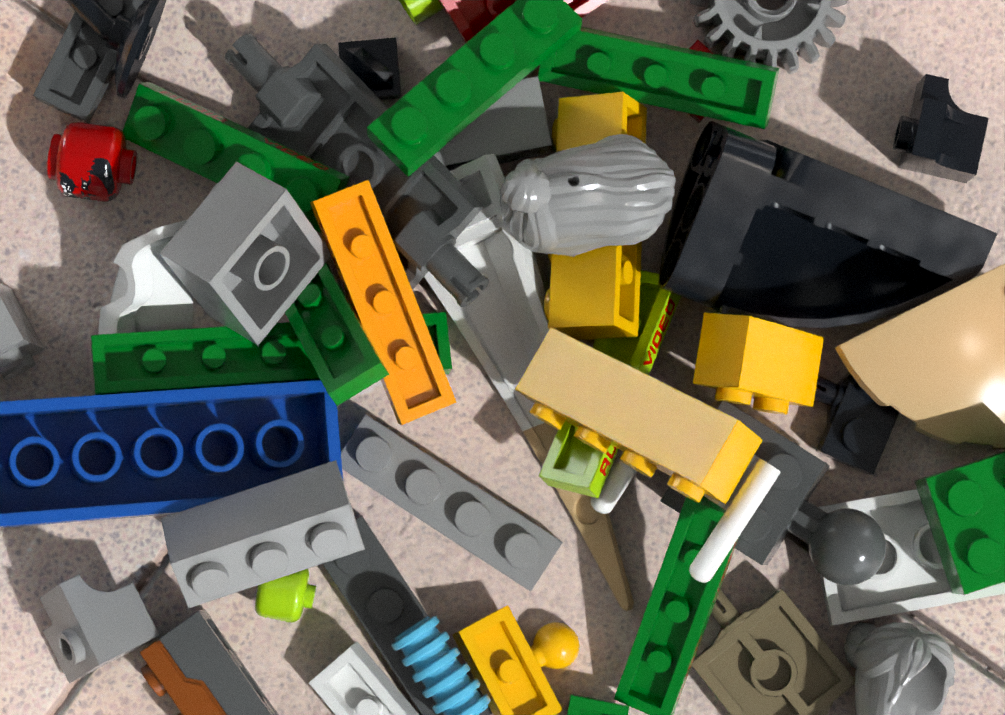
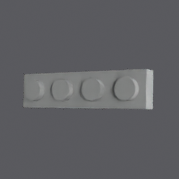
(448, 503)

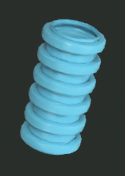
(440, 670)

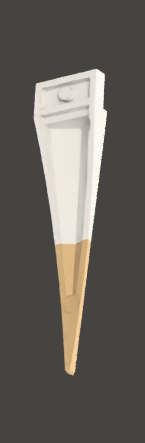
(505, 333)

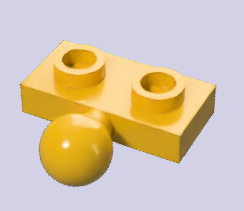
(512, 668)

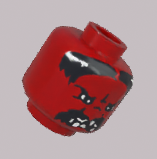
(91, 161)

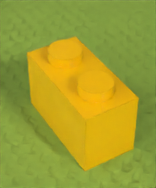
(757, 361)

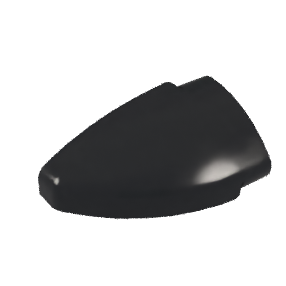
(805, 240)

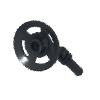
(125, 35)

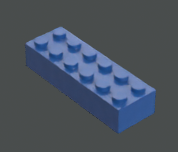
(157, 449)

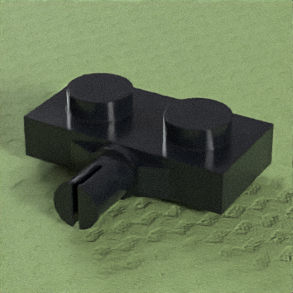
(855, 424)

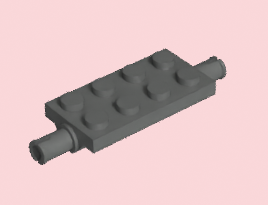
(325, 115)

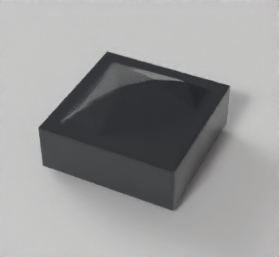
(374, 64)

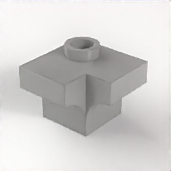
(94, 625)

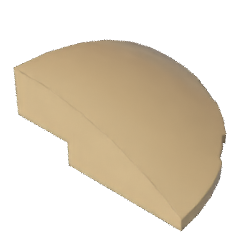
(941, 363)

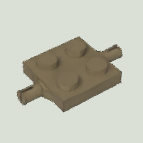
(770, 661)

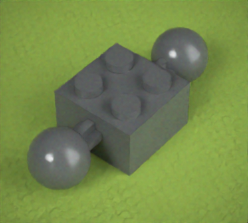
(842, 543)

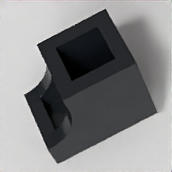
(939, 135)

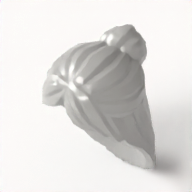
(588, 197)
(899, 669)

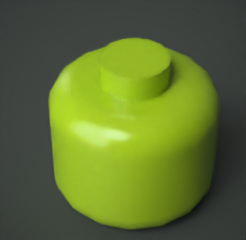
(285, 597)

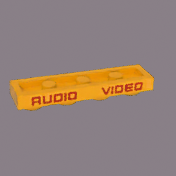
(383, 300)

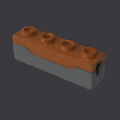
(202, 671)

